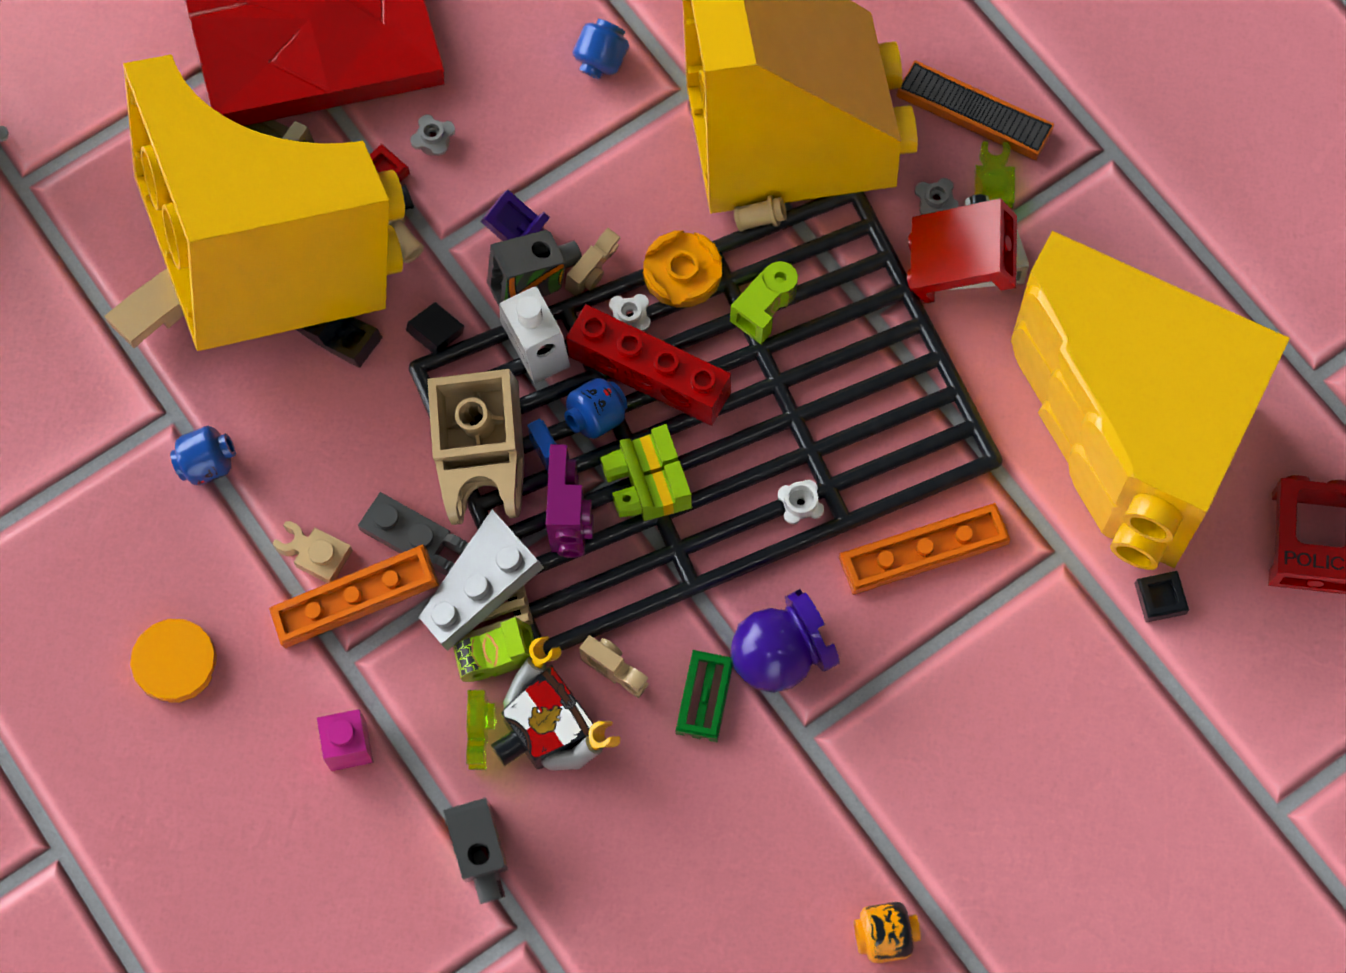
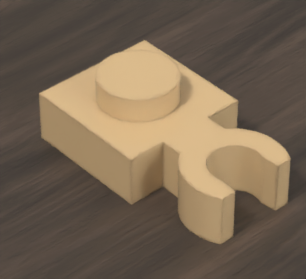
(588, 270)
(317, 554)
(607, 660)

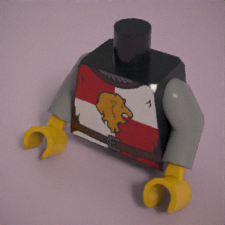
(547, 718)

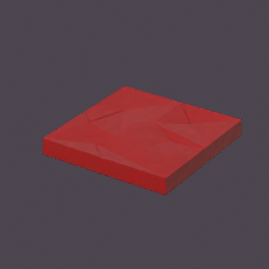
(310, 54)

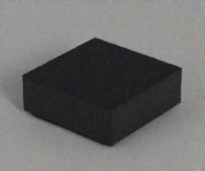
(435, 328)
(1161, 596)

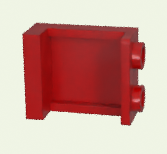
(963, 248)

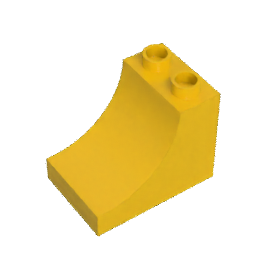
(255, 223)

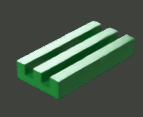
(697, 730)

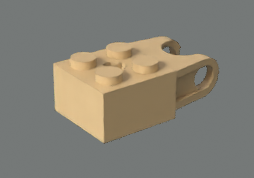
(480, 453)

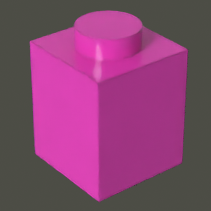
(344, 740)

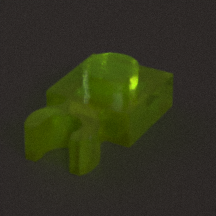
(993, 176)
(480, 718)

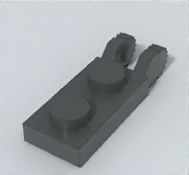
(406, 529)

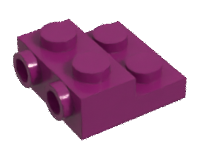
(567, 513)

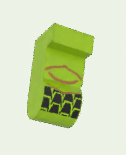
(762, 298)
(494, 651)

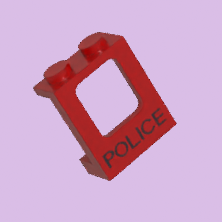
(1303, 564)

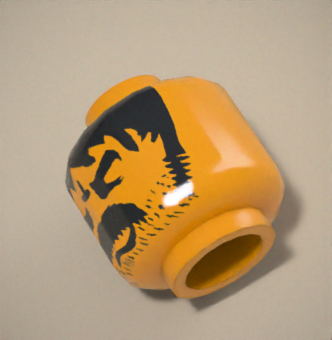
(886, 932)

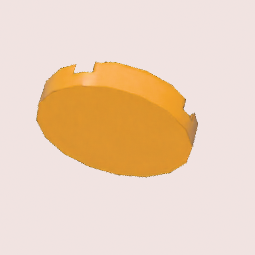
(682, 268)
(173, 660)

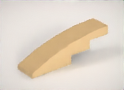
(146, 310)

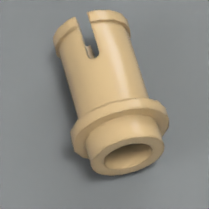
(760, 213)
(410, 246)

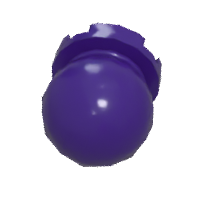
(779, 646)

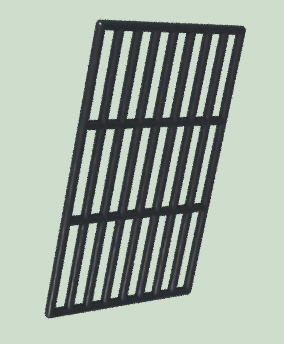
(792, 417)

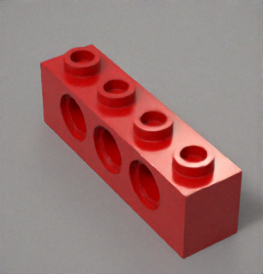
(649, 364)

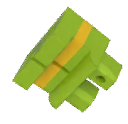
(654, 474)

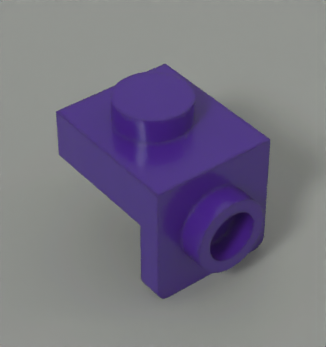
(512, 218)

